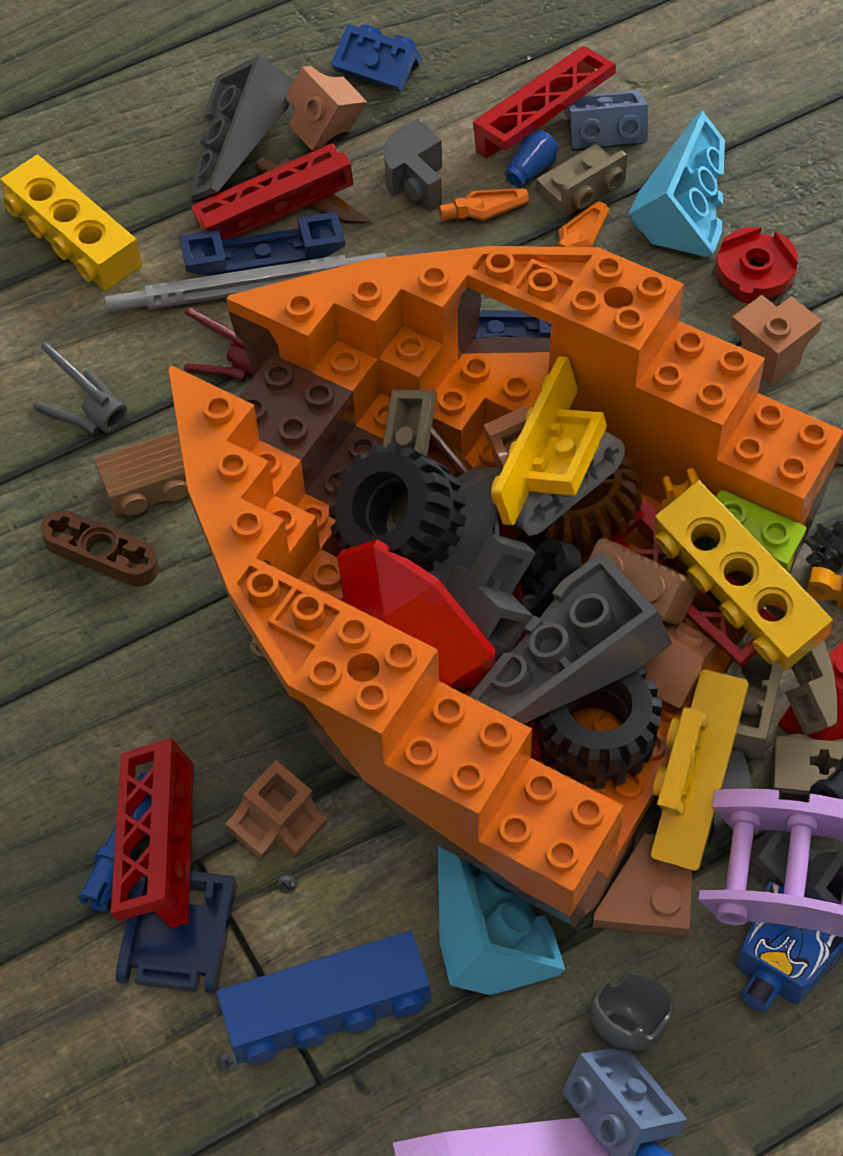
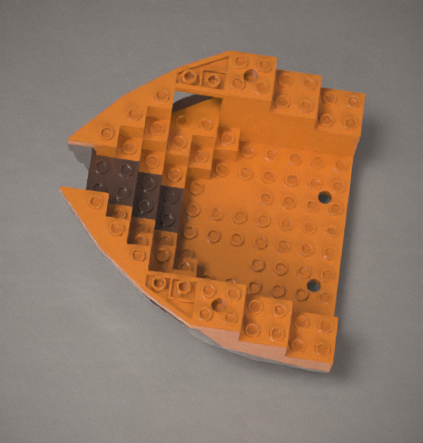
(321, 395)

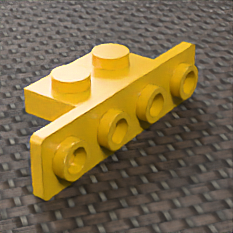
(551, 448)
(696, 768)

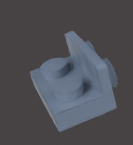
(608, 119)
(621, 1101)

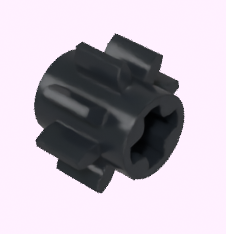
(827, 547)

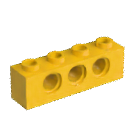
(70, 223)
(701, 514)

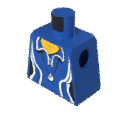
(785, 960)

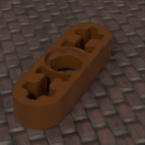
(89, 532)

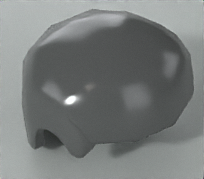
(631, 1011)

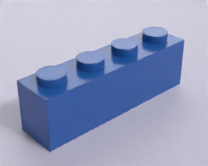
(325, 998)

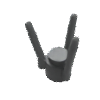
(100, 406)

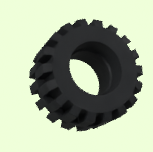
(377, 482)
(604, 754)

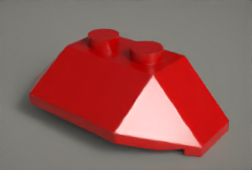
(418, 605)

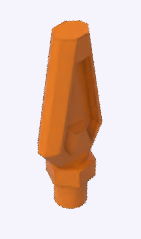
(483, 204)
(584, 227)

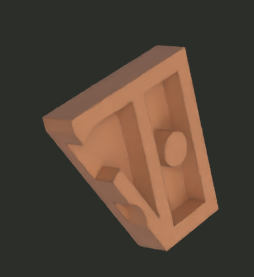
(647, 896)

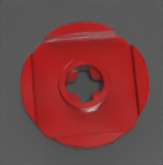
(751, 281)

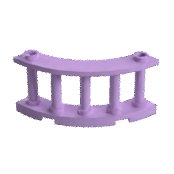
(762, 809)

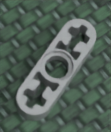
(544, 508)

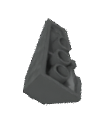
(240, 113)
(581, 642)

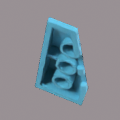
(682, 194)
(490, 933)

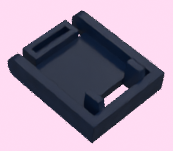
(183, 953)

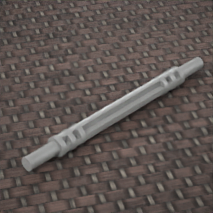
(223, 285)

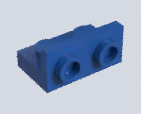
(375, 57)

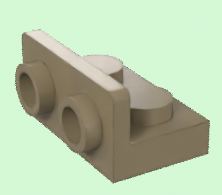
(582, 179)

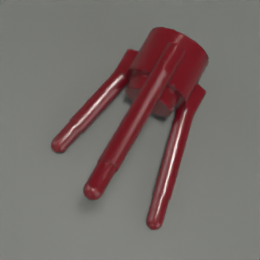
(236, 353)

